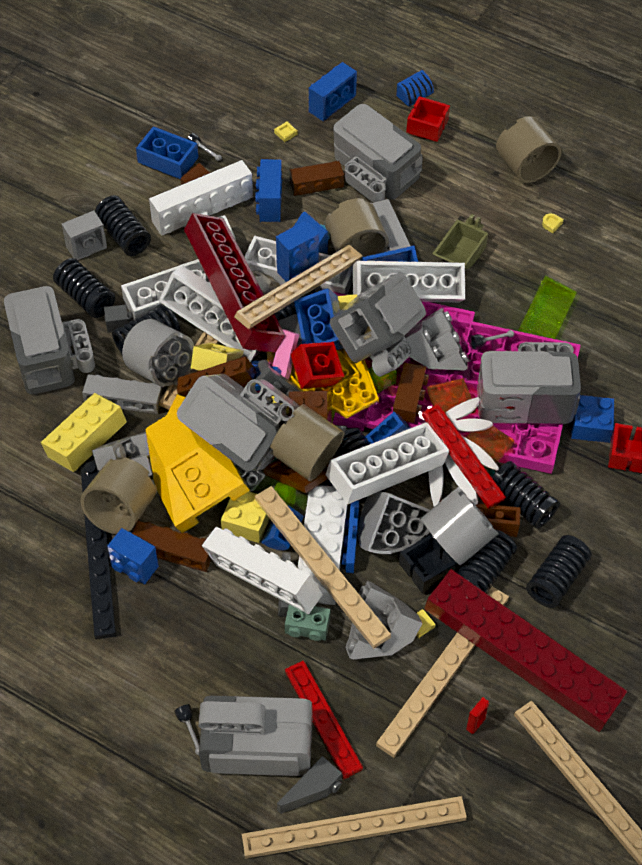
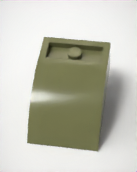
(463, 242)

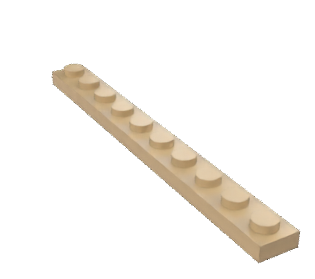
(297, 287)
(323, 568)
(429, 689)
(582, 779)
(353, 827)

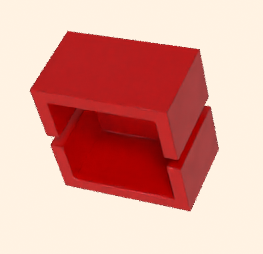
(428, 119)
(624, 451)

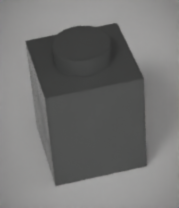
(116, 317)

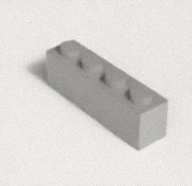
(391, 224)
(125, 393)

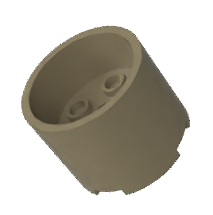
(528, 149)
(357, 225)
(307, 442)
(118, 495)

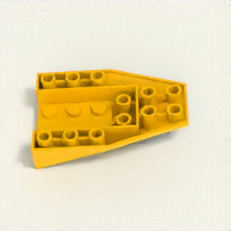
(350, 393)
(189, 471)

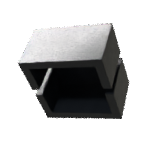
(425, 563)

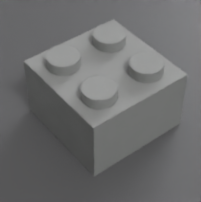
(84, 235)

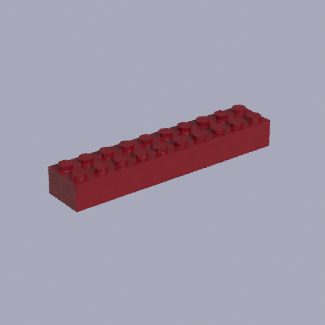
(231, 280)
(525, 650)

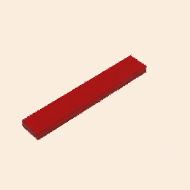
(463, 456)
(324, 720)

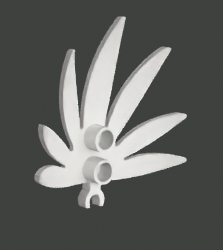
(436, 477)

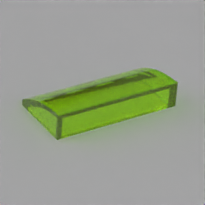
(547, 309)

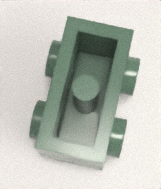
(312, 625)

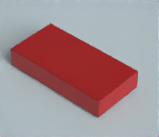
(477, 715)

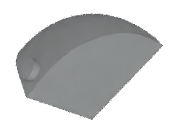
(390, 524)

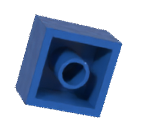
(594, 419)
(133, 556)

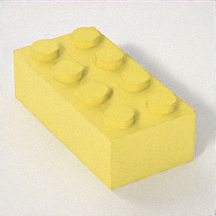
(83, 431)

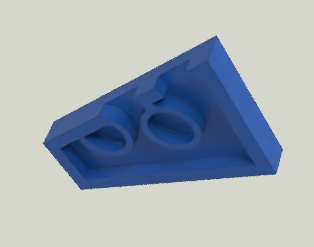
(350, 539)

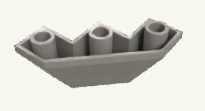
(436, 343)
(131, 447)
(394, 615)

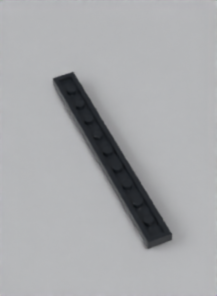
(98, 567)

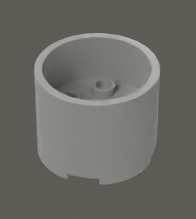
(158, 352)
(459, 526)

